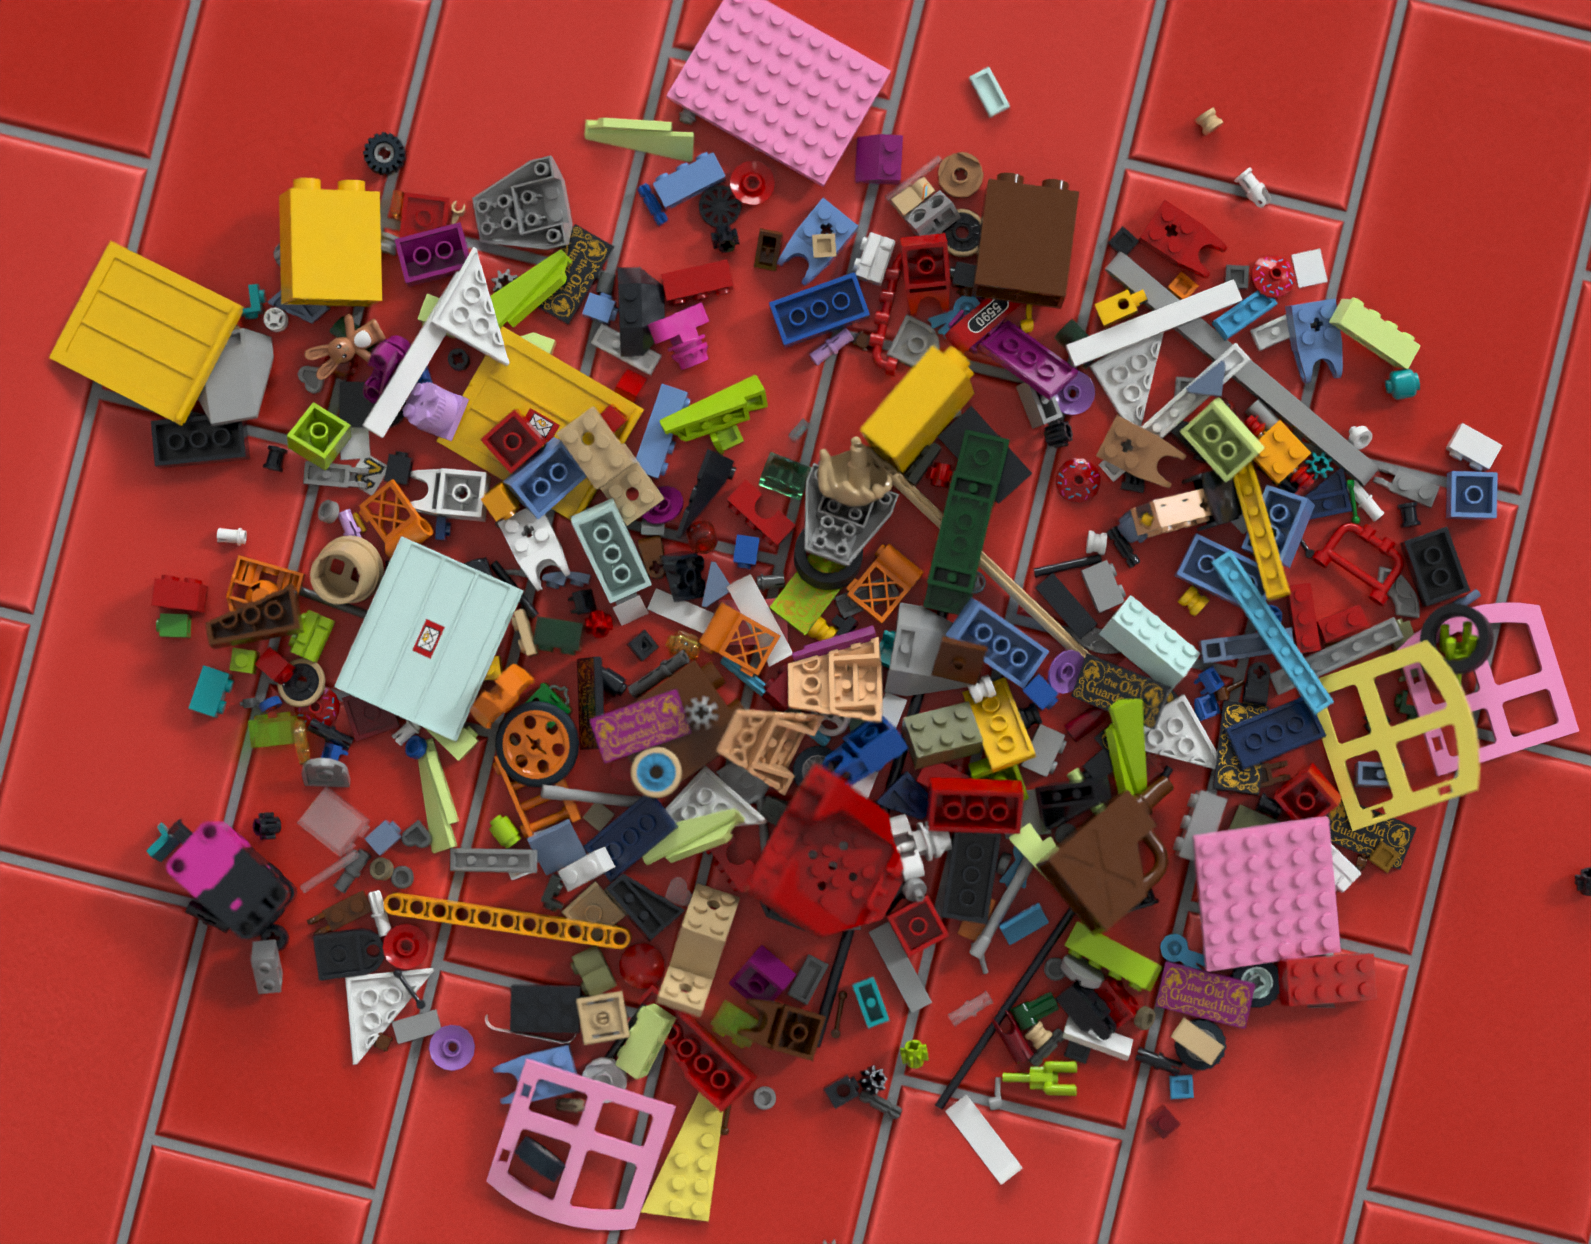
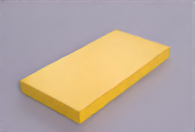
(1001, 728)

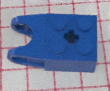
(866, 750)

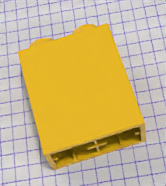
(330, 244)
(920, 407)

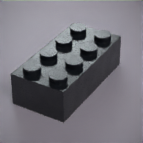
(198, 442)
(971, 876)

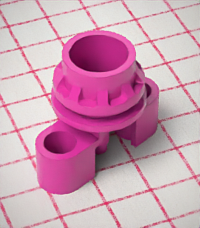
(683, 335)

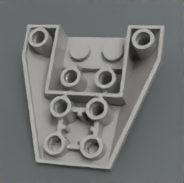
(533, 188)
(238, 378)
(838, 529)
(915, 652)

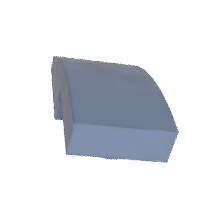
(558, 579)

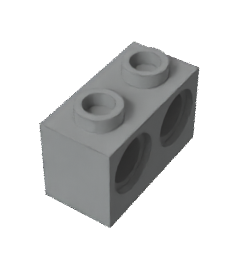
(932, 215)
(267, 966)

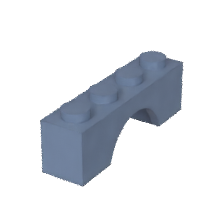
(1234, 647)

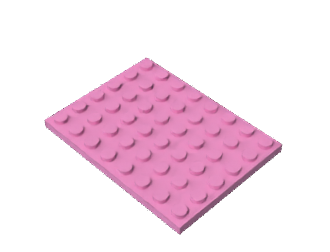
(779, 86)

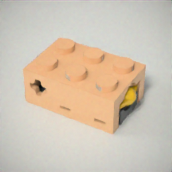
(1171, 513)

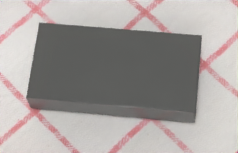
(808, 979)

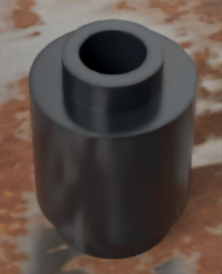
(613, 682)

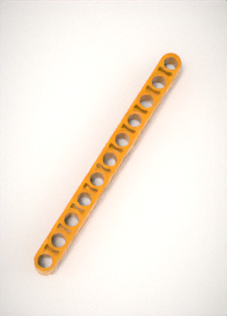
(496, 923)

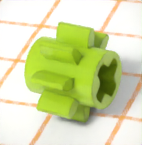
(914, 1054)

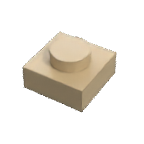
(824, 245)

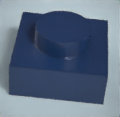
(443, 528)

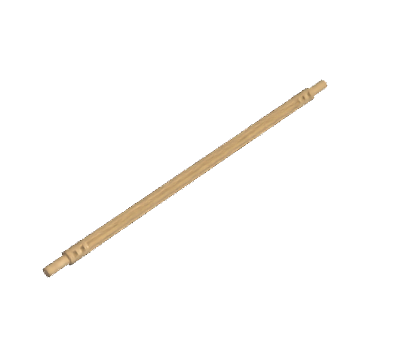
(986, 563)

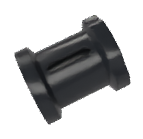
(458, 352)
(275, 458)
(1408, 515)
(1268, 806)

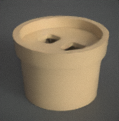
(341, 588)

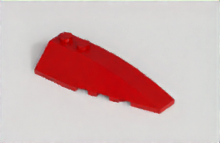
(703, 1057)

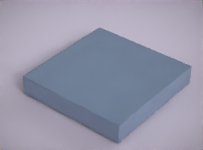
(557, 847)

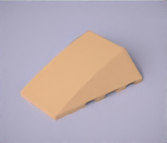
(840, 682)
(767, 743)

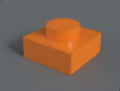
(1182, 286)

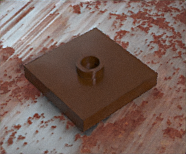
(959, 660)

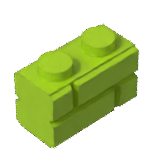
(315, 635)

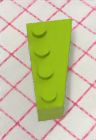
(1113, 956)

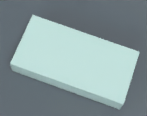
(989, 92)

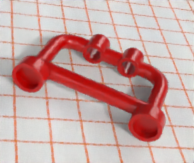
(1385, 546)

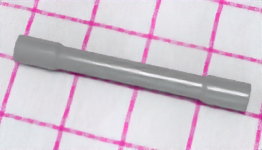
(562, 793)
(984, 939)

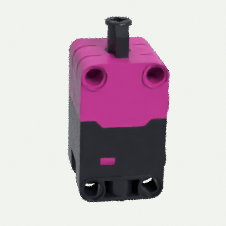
(230, 877)

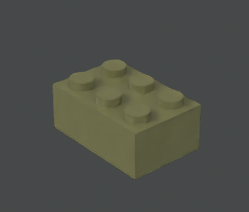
(942, 735)

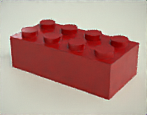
(975, 805)
(1327, 979)

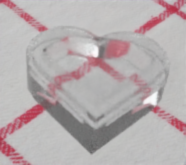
(678, 892)

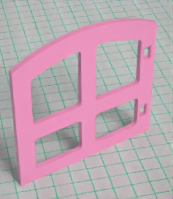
(1491, 696)
(582, 1138)

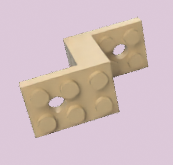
(698, 949)

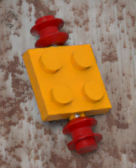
(1281, 452)

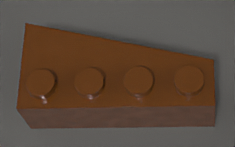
(257, 621)

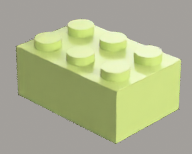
(1222, 439)

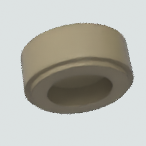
(381, 869)
(1144, 1018)

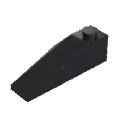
(711, 479)

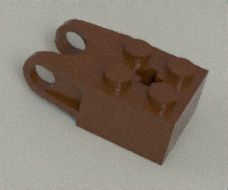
(777, 1026)

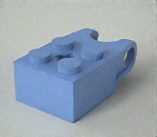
(801, 242)
(1314, 343)
(558, 1057)

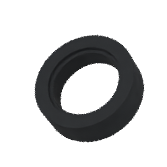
(822, 580)
(1483, 627)

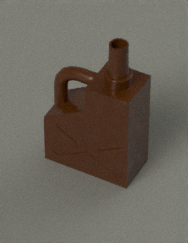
(1100, 862)

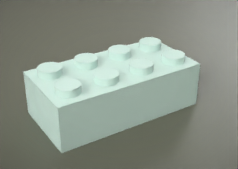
(611, 550)
(1149, 643)

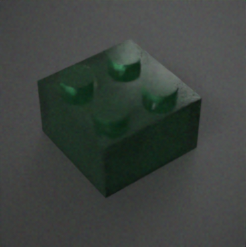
(559, 634)

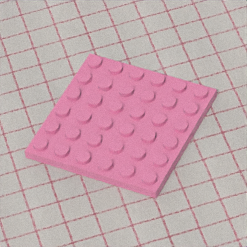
(1266, 893)

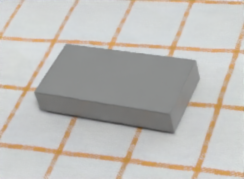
(416, 1026)

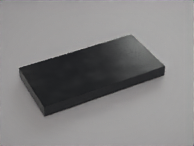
(1014, 469)

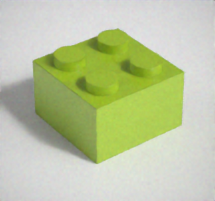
(319, 436)

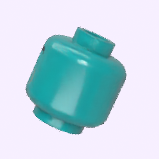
(1402, 384)

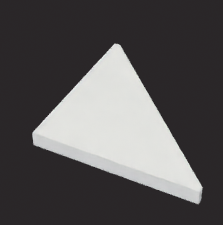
(469, 311)
(1128, 377)
(1181, 735)
(710, 795)
(375, 1003)

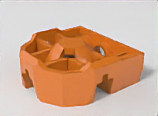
(248, 573)
(502, 696)

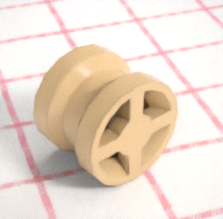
(1209, 121)
(1038, 1035)

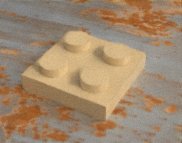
(522, 624)

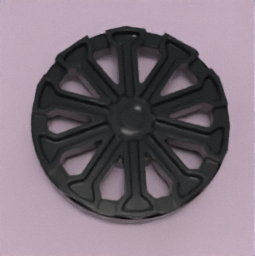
(719, 206)

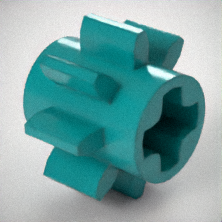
(1313, 468)

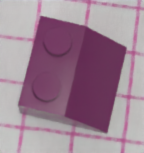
(879, 159)
(762, 976)

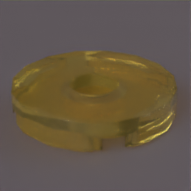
(301, 741)

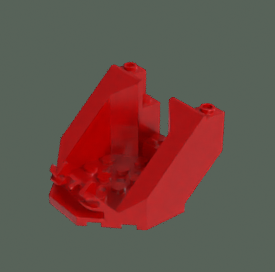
(819, 819)

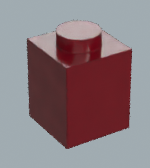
(1163, 1121)

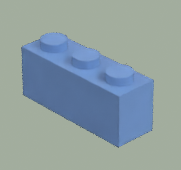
(689, 180)

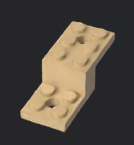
(610, 465)

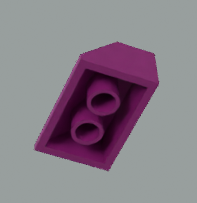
(432, 254)

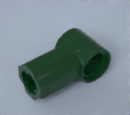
(1030, 1012)

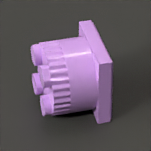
(435, 410)

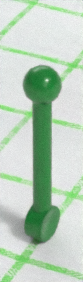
(1355, 519)

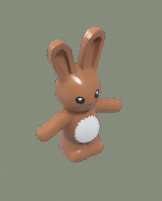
(344, 348)

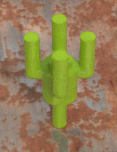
(1458, 650)
(1046, 1078)

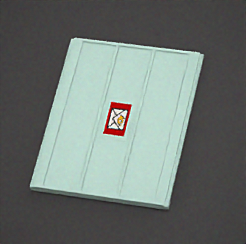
(428, 638)

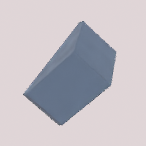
(1211, 382)
(715, 586)

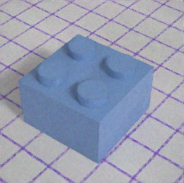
(1471, 495)

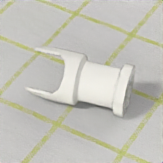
(1255, 190)

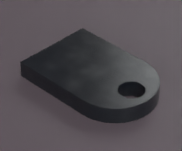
(355, 407)
(346, 954)

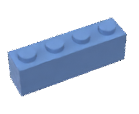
(655, 443)

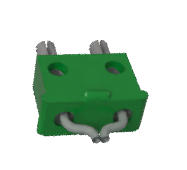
(547, 694)

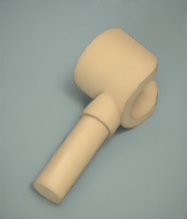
(456, 214)

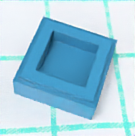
(1181, 1086)

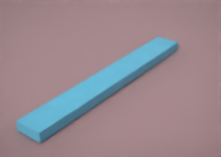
(1272, 632)

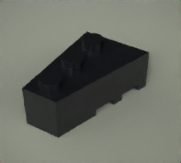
(1069, 799)
(643, 907)

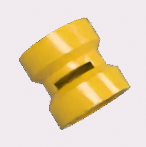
(1193, 600)
(821, 630)

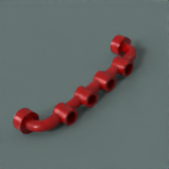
(882, 318)

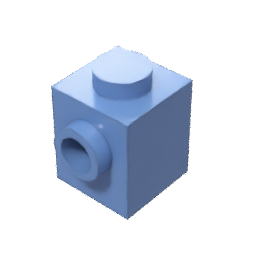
(600, 308)

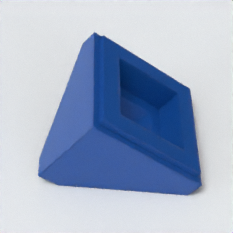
(1206, 706)

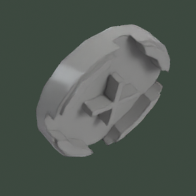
(1080, 969)

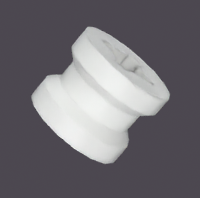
(273, 316)
(1096, 542)

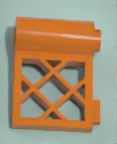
(414, 528)
(897, 569)
(721, 631)

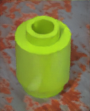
(504, 831)

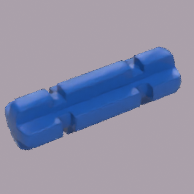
(652, 204)

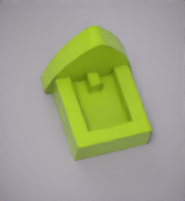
(726, 438)

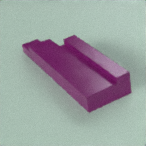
(838, 642)

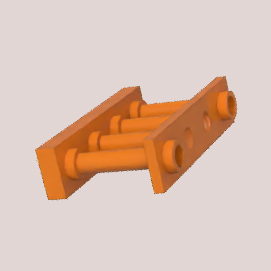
(569, 811)

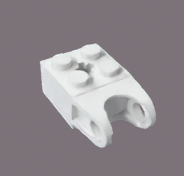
(444, 493)
(536, 551)

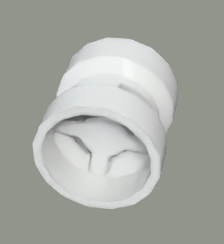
(983, 688)

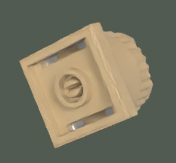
(603, 1017)

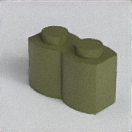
(593, 971)

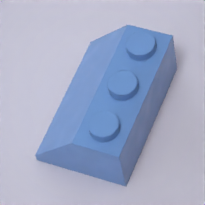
(545, 478)

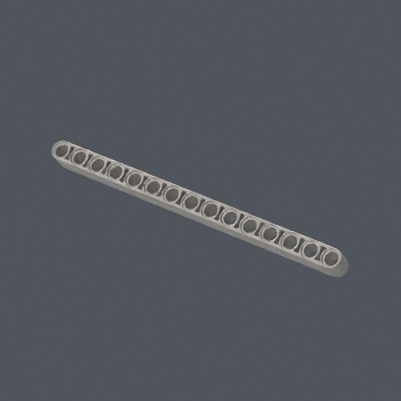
(1250, 376)

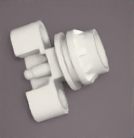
(918, 843)

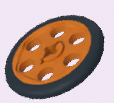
(515, 723)

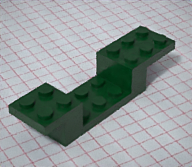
(965, 522)

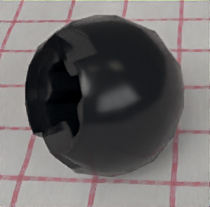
(279, 931)

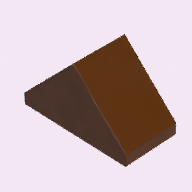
(768, 249)

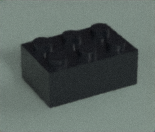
(1434, 566)
(545, 1008)

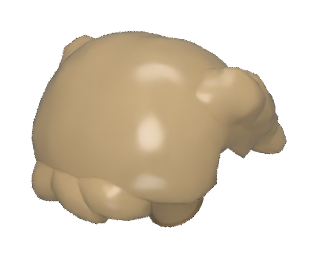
(852, 476)

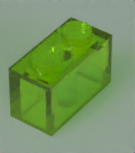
(272, 731)
(730, 1019)

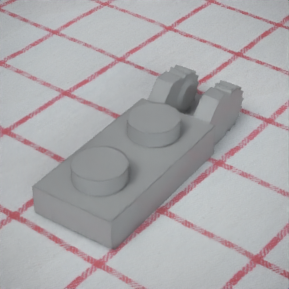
(335, 476)
(1408, 486)

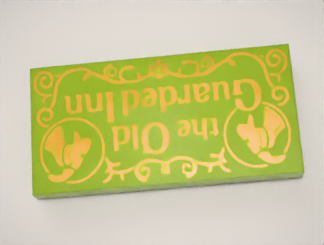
(802, 603)

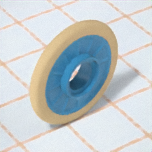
(641, 772)

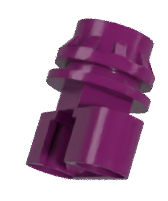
(384, 360)

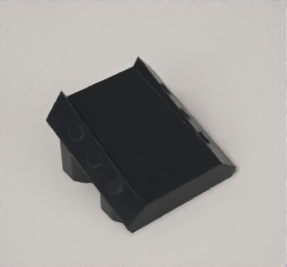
(684, 574)

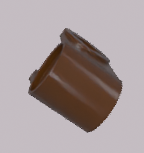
(650, 550)

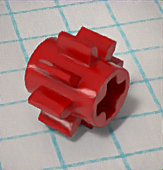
(940, 475)
(598, 624)

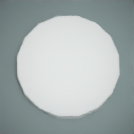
(605, 1071)

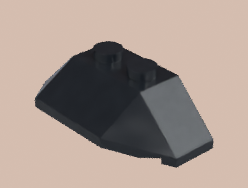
(639, 305)

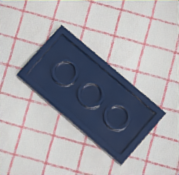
(1274, 733)
(633, 834)

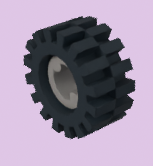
(392, 145)

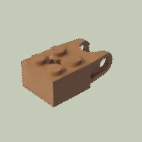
(1145, 454)

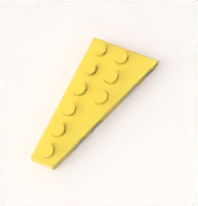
(689, 1170)

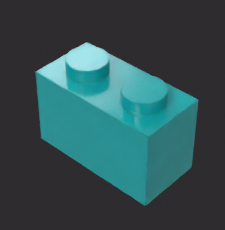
(211, 691)
(870, 1001)

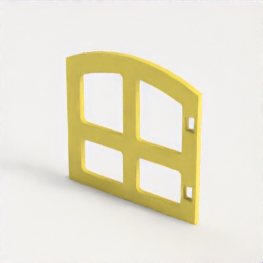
(1384, 737)

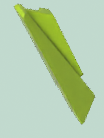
(530, 289)
(717, 411)
(1127, 745)

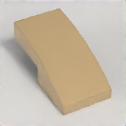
(1197, 1041)

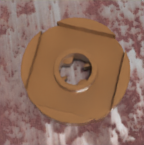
(972, 169)

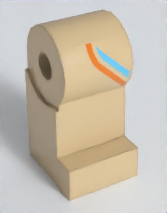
(912, 197)

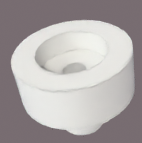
(1359, 436)

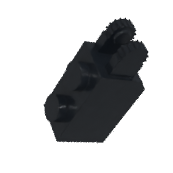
(1087, 1010)

